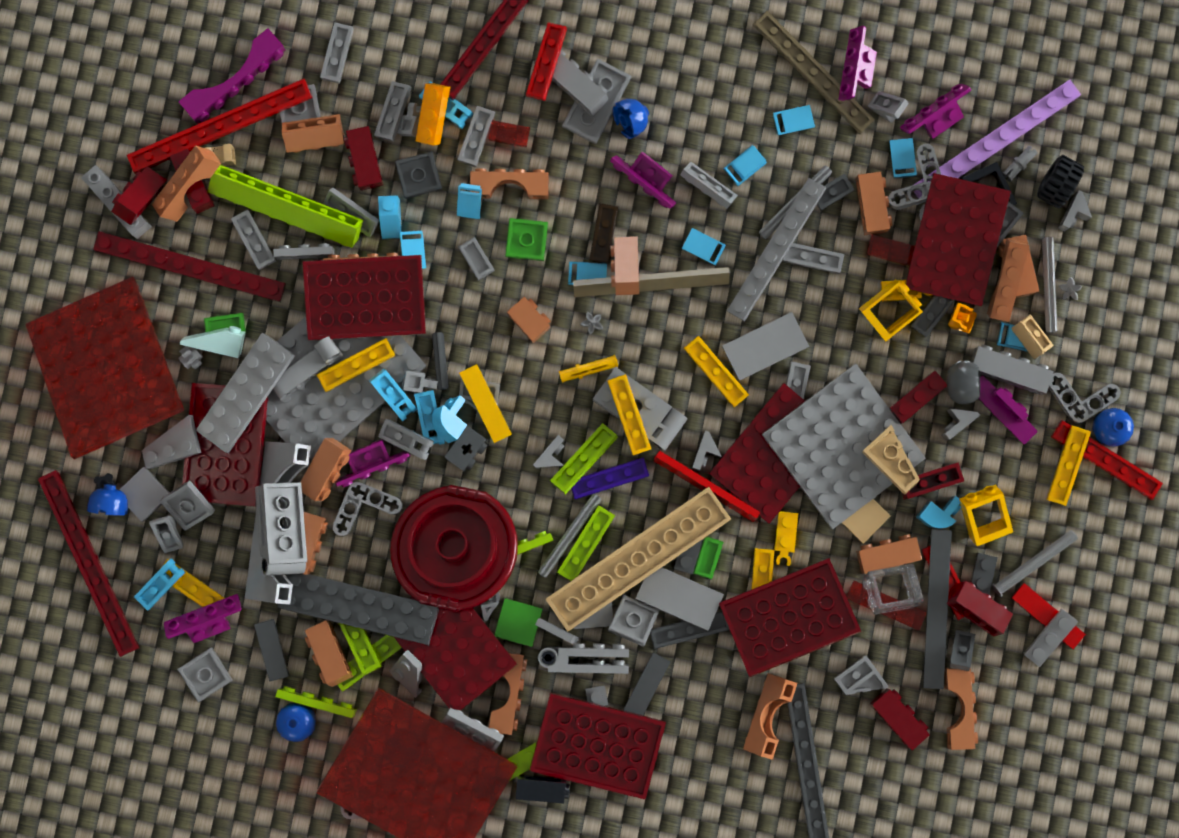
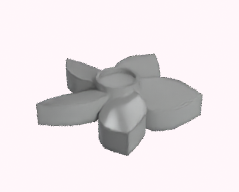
(1070, 289)
(592, 322)

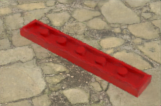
(1113, 464)
(702, 483)

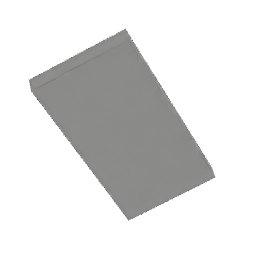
(591, 127)
(765, 346)
(680, 597)

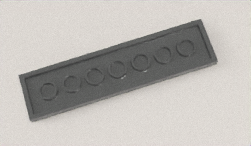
(361, 608)

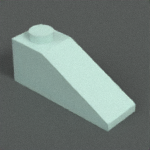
(221, 341)

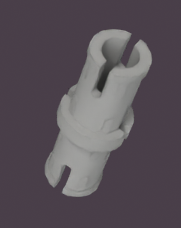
(1019, 163)

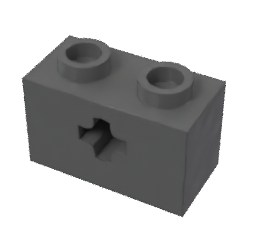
(456, 452)

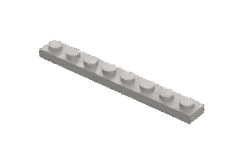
(776, 249)

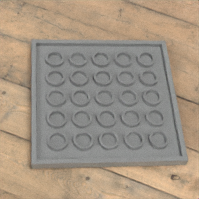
(825, 443)

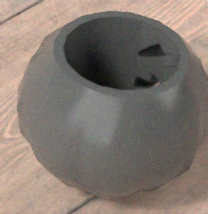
(963, 382)

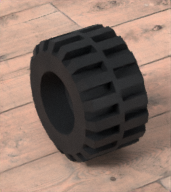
(1060, 181)

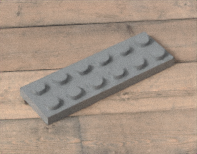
(245, 392)

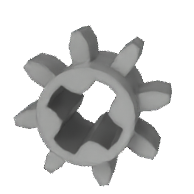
(190, 357)

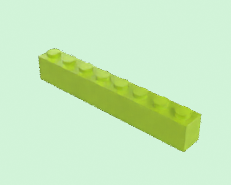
(285, 206)

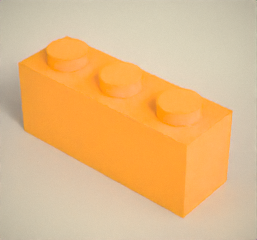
(432, 114)

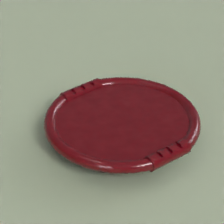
(453, 548)

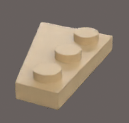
(891, 460)

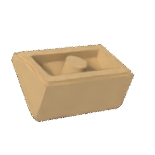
(1032, 337)

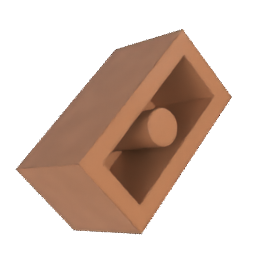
(528, 319)

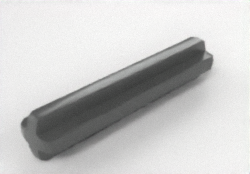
(440, 361)

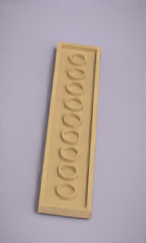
(638, 559)

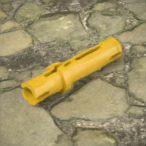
(588, 368)

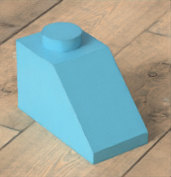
(389, 216)

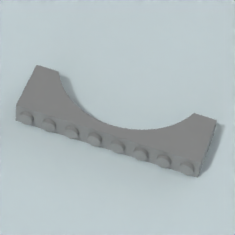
(279, 465)

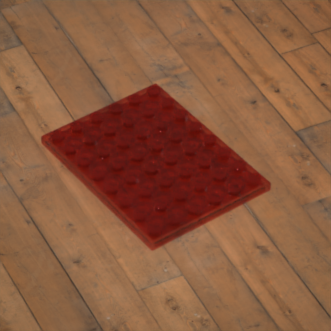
(104, 368)
(415, 774)

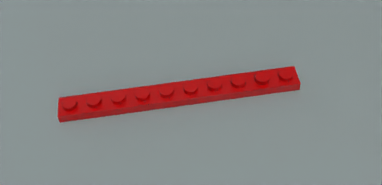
(220, 125)

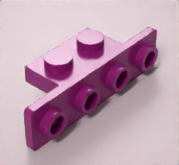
(858, 64)
(940, 114)
(648, 175)
(1006, 410)
(369, 459)
(204, 621)

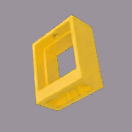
(887, 333)
(991, 530)

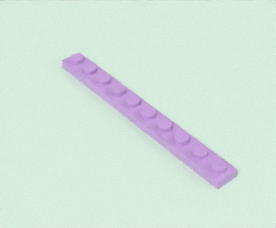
(1008, 132)

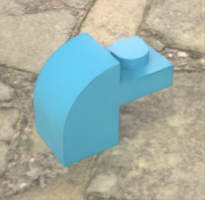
(446, 422)
(939, 518)

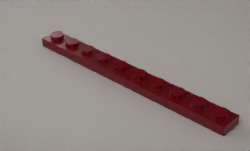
(189, 266)
(88, 563)

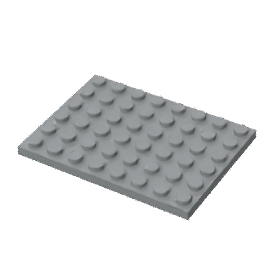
(314, 414)

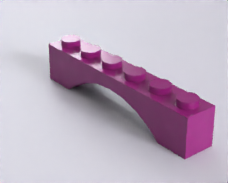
(202, 102)

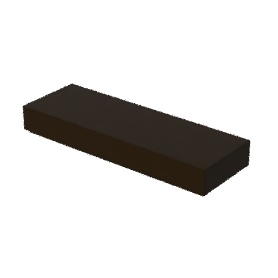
(603, 233)

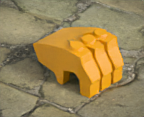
(962, 318)

